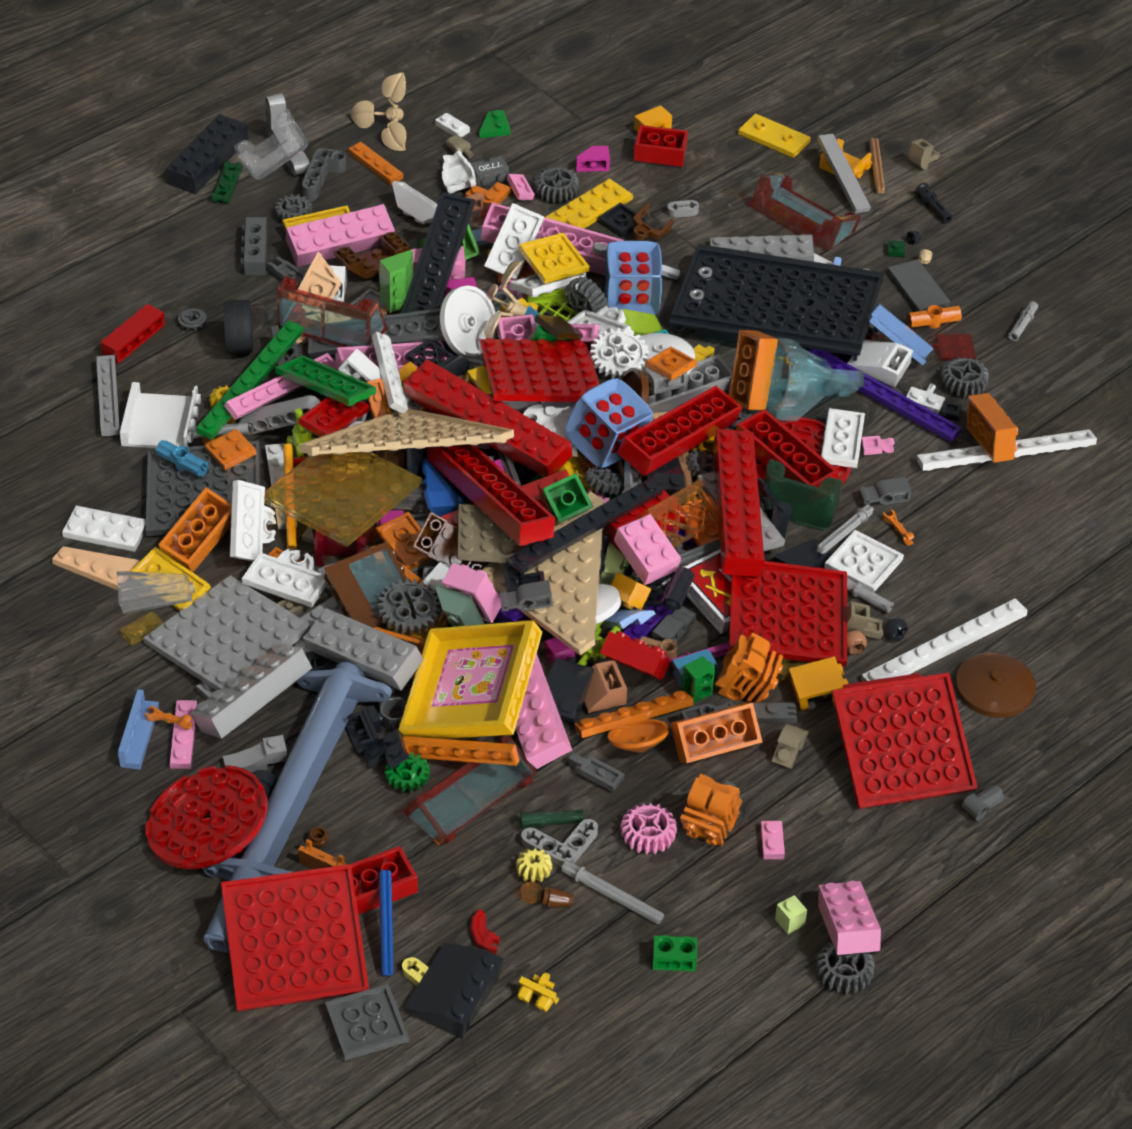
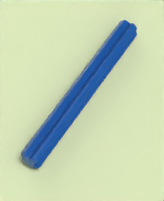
(386, 928)

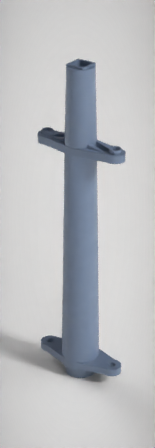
(336, 699)

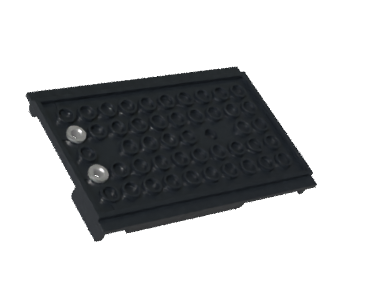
(779, 296)

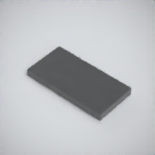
(918, 285)

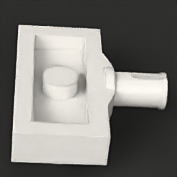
(927, 398)

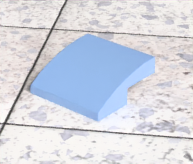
(624, 617)

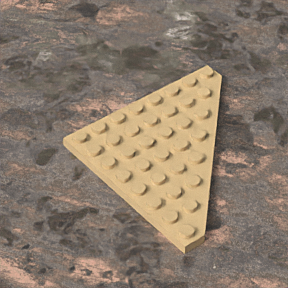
(406, 430)
(573, 587)

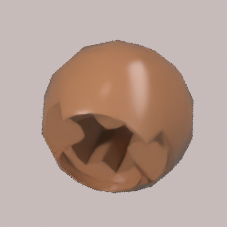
(856, 642)

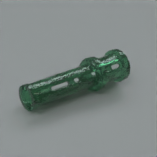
(543, 818)

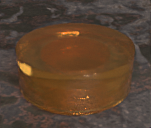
(531, 892)

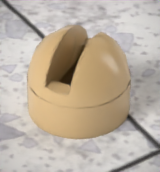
(925, 256)

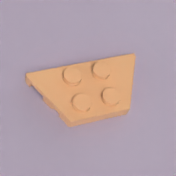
(320, 279)

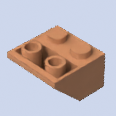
(606, 688)

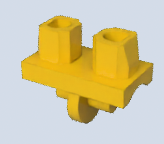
(546, 996)

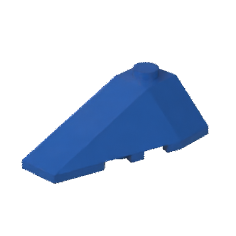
(440, 493)

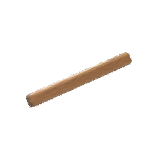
(877, 166)

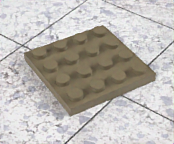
(482, 538)

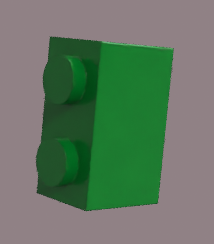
(566, 498)

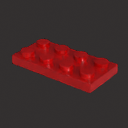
(332, 416)

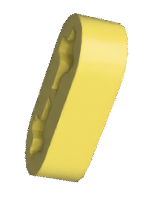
(412, 975)

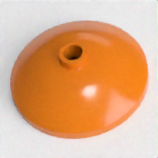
(639, 735)

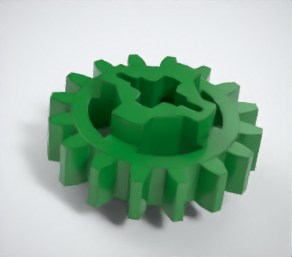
(407, 773)

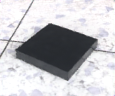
(618, 220)

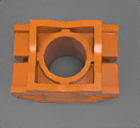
(748, 669)
(711, 810)

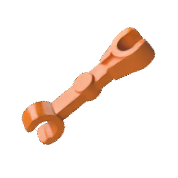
(892, 520)
(156, 715)

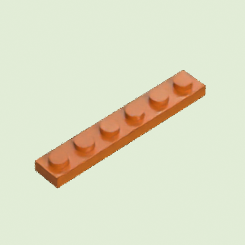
(633, 714)
(462, 750)

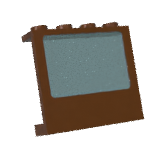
(360, 579)

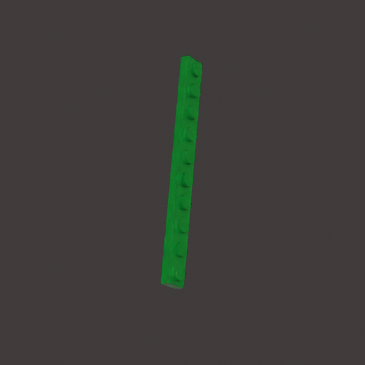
(251, 377)

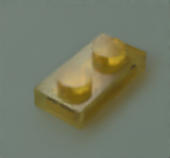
(140, 628)

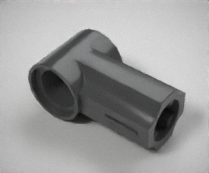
(980, 804)

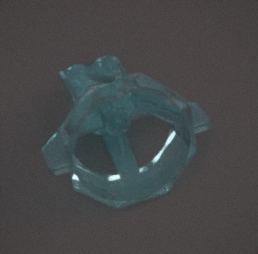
(807, 383)

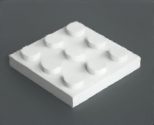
(864, 560)

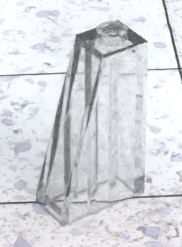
(152, 590)

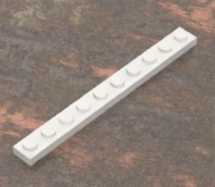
(1024, 447)
(949, 642)

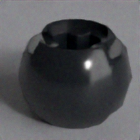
(895, 628)

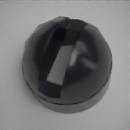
(909, 237)

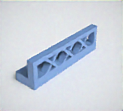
(899, 333)
(136, 733)

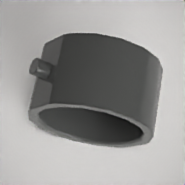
(393, 703)

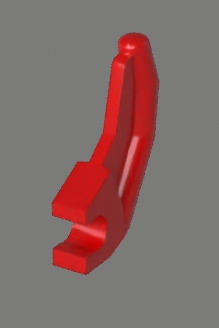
(482, 936)

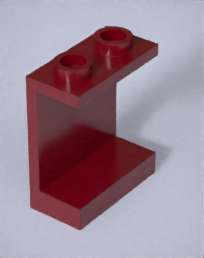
(328, 547)

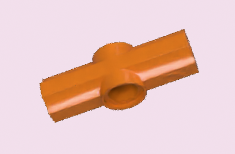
(934, 316)

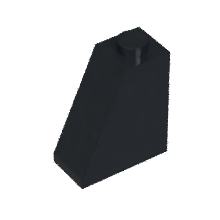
(803, 555)

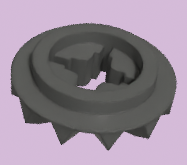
(186, 316)

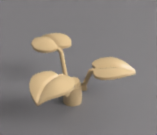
(363, 115)
(512, 308)

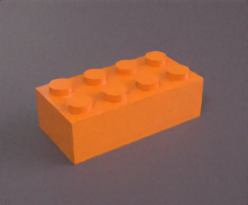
(753, 369)
(991, 427)
(198, 530)
(716, 732)

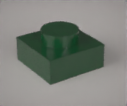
(896, 248)

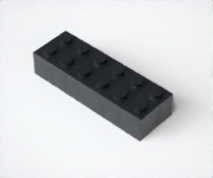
(206, 154)

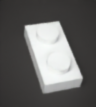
(452, 125)

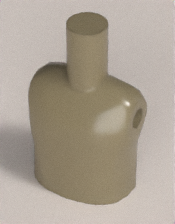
(457, 143)

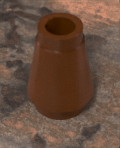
(556, 898)

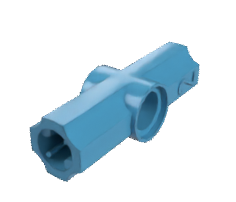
(182, 458)

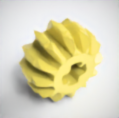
(534, 865)

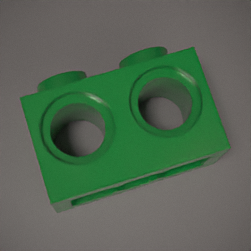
(698, 679)
(675, 957)

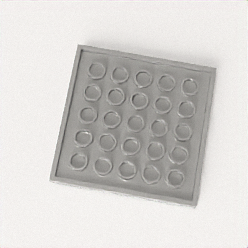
(225, 632)

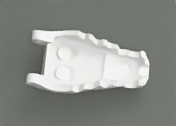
(457, 172)

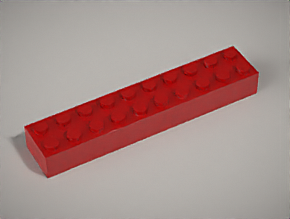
(453, 397)
(494, 492)
(738, 503)

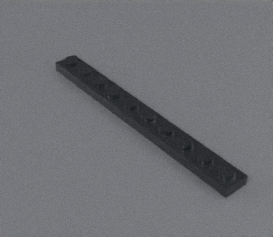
(585, 525)

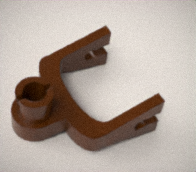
(642, 230)

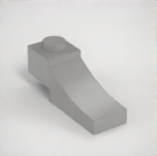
(257, 757)

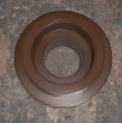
(318, 836)

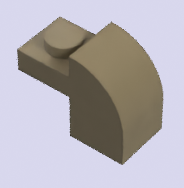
(922, 153)
(859, 620)
(790, 742)

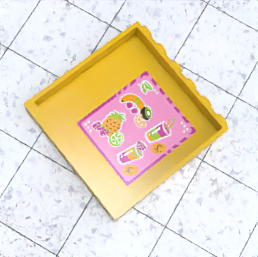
(471, 681)

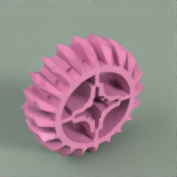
(648, 821)

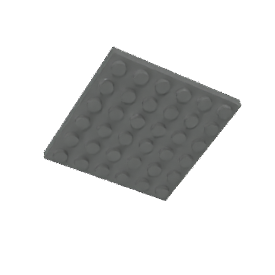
(174, 491)

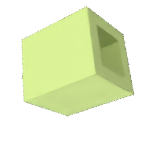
(791, 914)

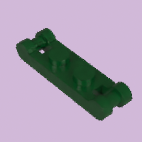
(227, 182)

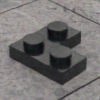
(514, 579)
(390, 748)

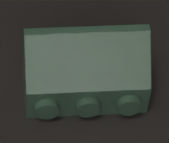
(458, 608)

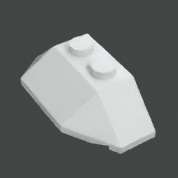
(414, 203)

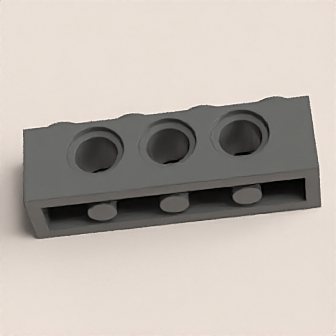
(255, 246)

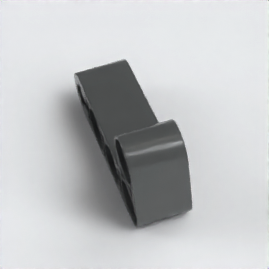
(323, 161)

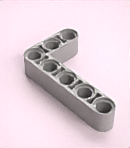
(274, 107)
(277, 414)

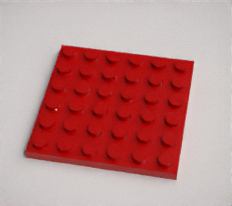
(537, 369)
(794, 610)
(903, 740)
(294, 937)

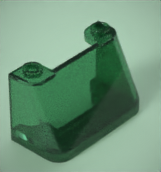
(809, 504)

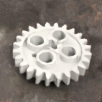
(623, 352)

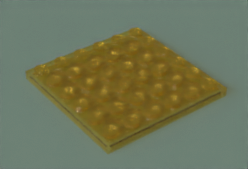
(341, 492)

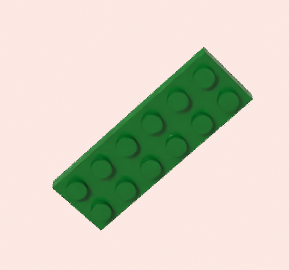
(325, 380)

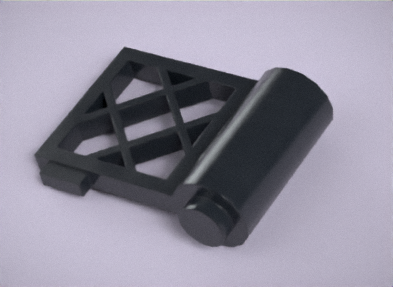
(453, 364)
(780, 511)
(674, 591)

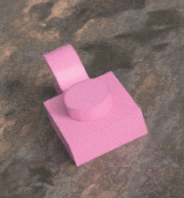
(875, 445)

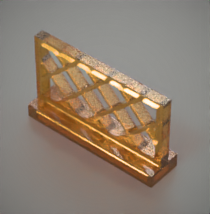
(675, 501)

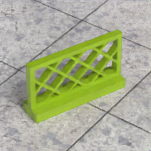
(555, 298)

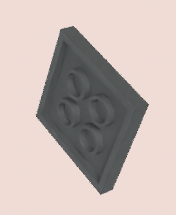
(366, 1022)

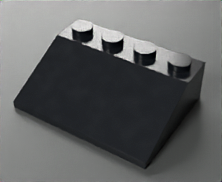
(455, 987)

